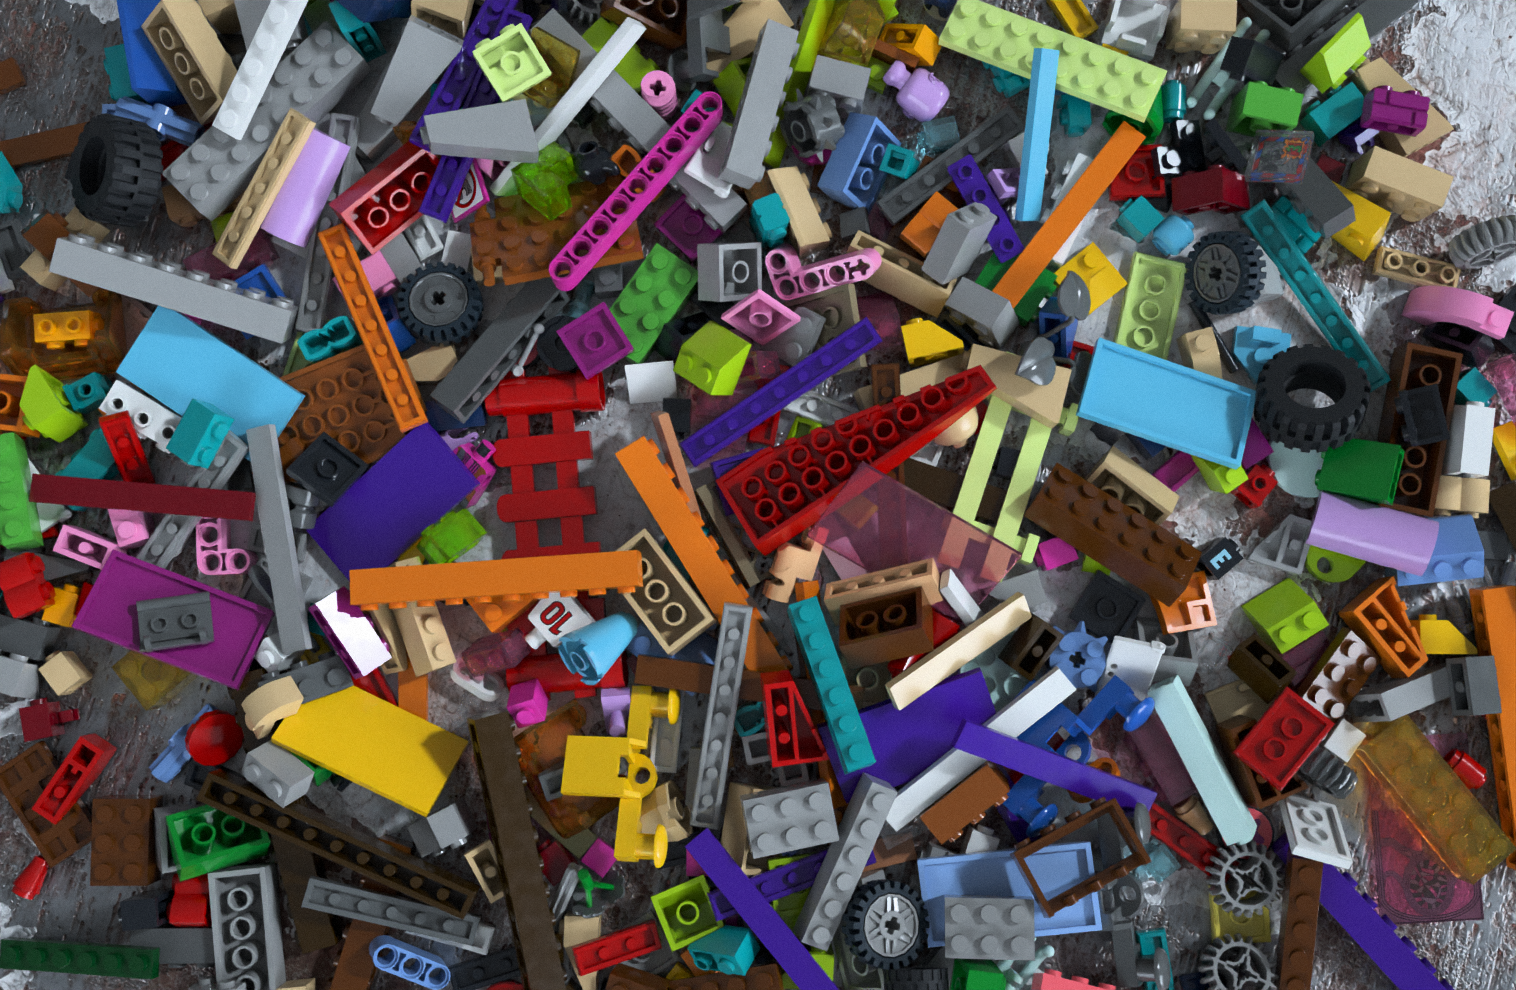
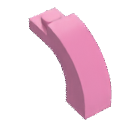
(1457, 306)

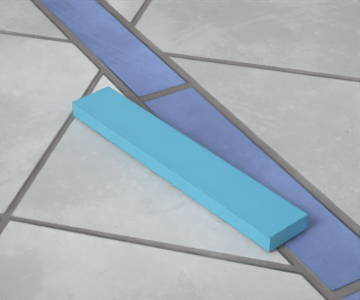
(1037, 134)

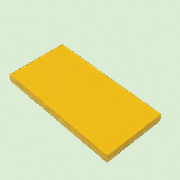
(374, 746)

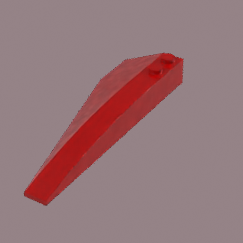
(794, 483)

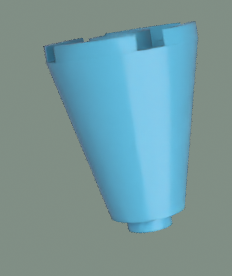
(597, 646)

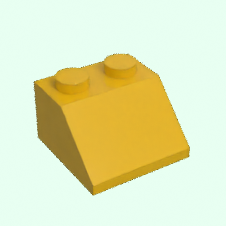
(929, 342)

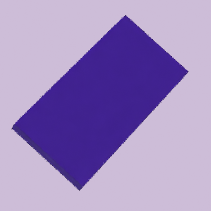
(394, 503)
(916, 735)

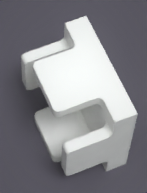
(1135, 26)

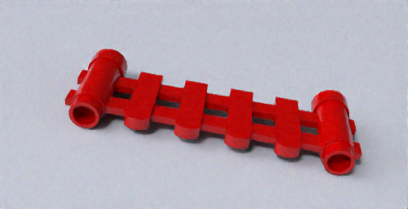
(561, 395)

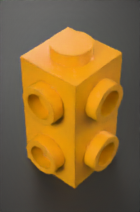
(66, 328)

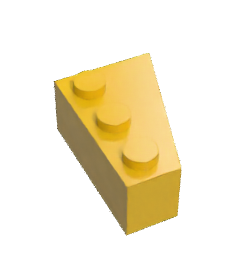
(1367, 230)

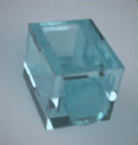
(938, 135)
(1162, 863)

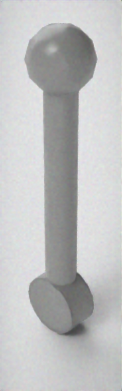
(518, 369)

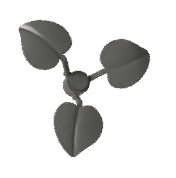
(1037, 354)

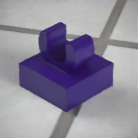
(1356, 135)

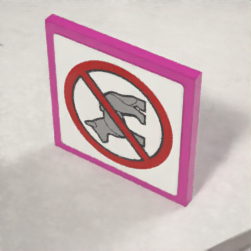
(472, 194)

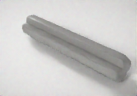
(564, 892)

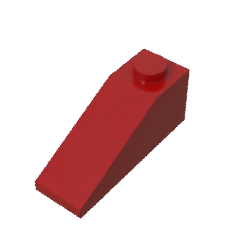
(74, 776)

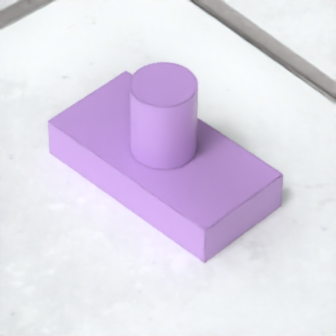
(1004, 182)
(616, 710)

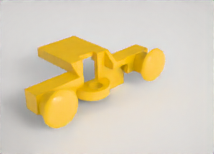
(593, 770)

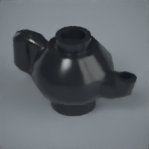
(593, 163)

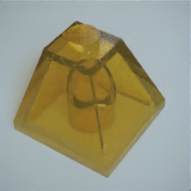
(852, 31)

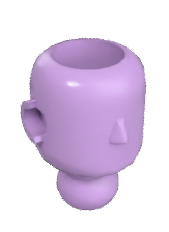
(919, 93)

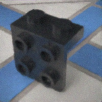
(1422, 415)

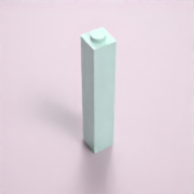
(1203, 761)

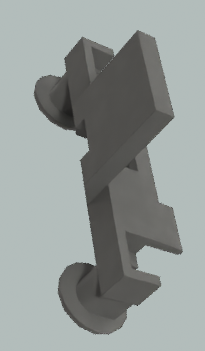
(704, 36)
(1130, 964)

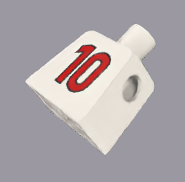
(556, 618)

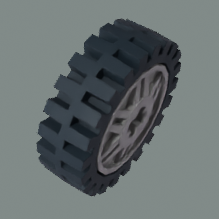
(866, 919)

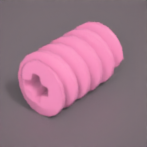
(660, 93)

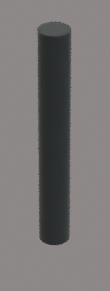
(1205, 322)

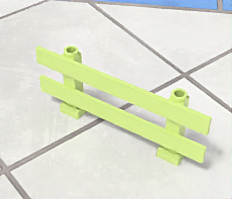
(1022, 477)

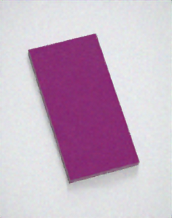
(113, 617)

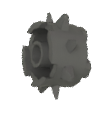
(811, 124)

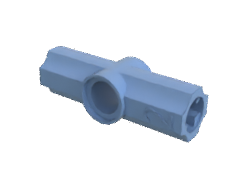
(161, 119)
(175, 755)

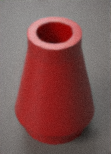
(31, 878)

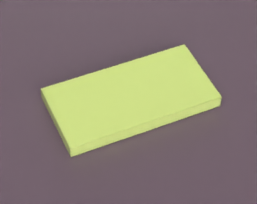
(1150, 304)

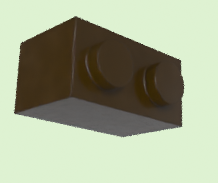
(1030, 647)
(1261, 668)

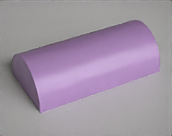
(306, 189)
(1373, 533)

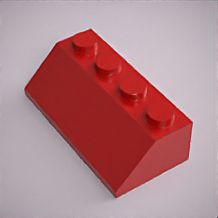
(387, 197)

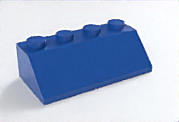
(146, 70)

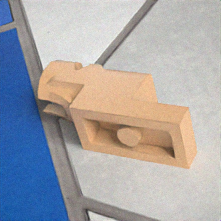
(792, 563)

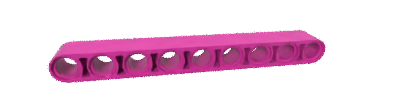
(633, 203)

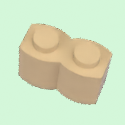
(1462, 496)

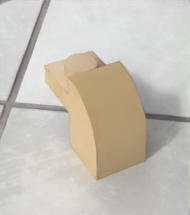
(271, 703)

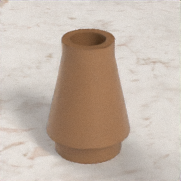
(1193, 814)

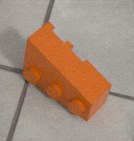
(501, 613)

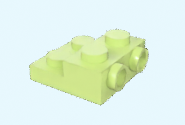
(511, 62)

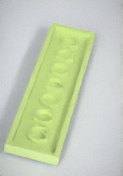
(1083, 66)

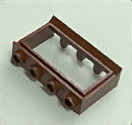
(1094, 883)

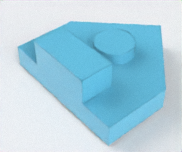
(1257, 345)

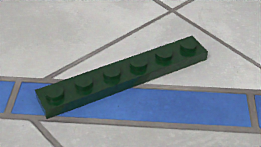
(80, 958)

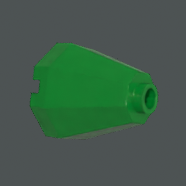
(1150, 128)

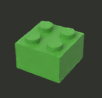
(1263, 108)

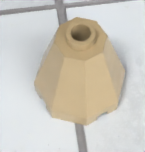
(665, 808)

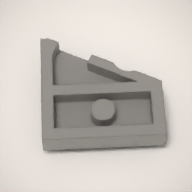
(1284, 546)

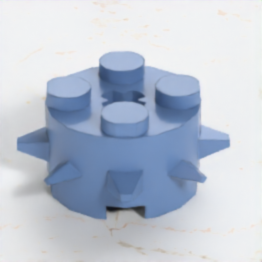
(1091, 657)

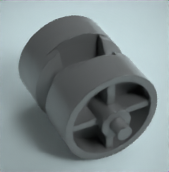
(301, 506)

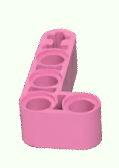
(824, 269)
(220, 548)

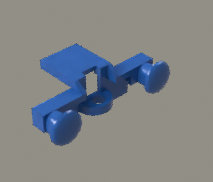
(1113, 698)

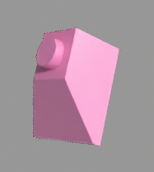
(760, 317)

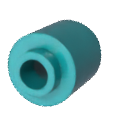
(1173, 100)

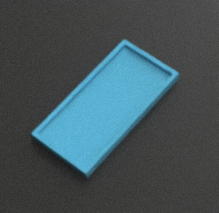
(184, 361)
(1167, 403)

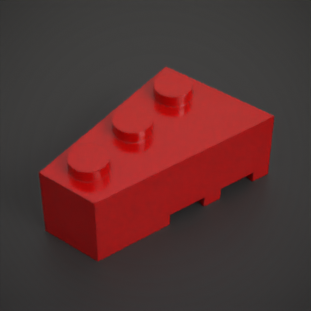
(788, 725)

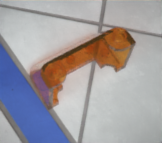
(101, 355)
(543, 747)

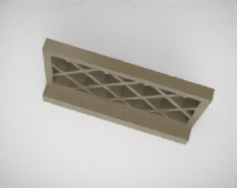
(729, 538)

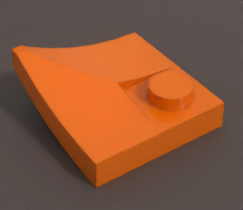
(1190, 610)

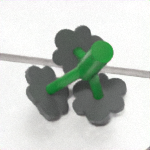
(611, 889)

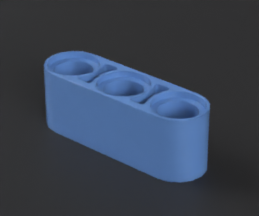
(401, 952)

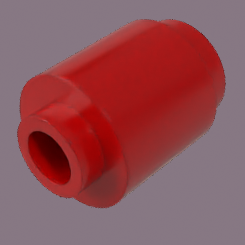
(1466, 768)

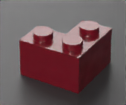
(1208, 190)

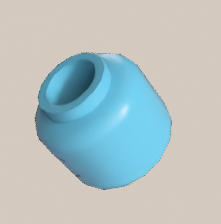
(1173, 235)

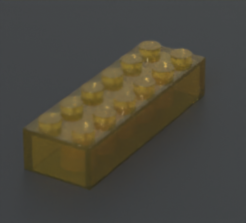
(1434, 798)

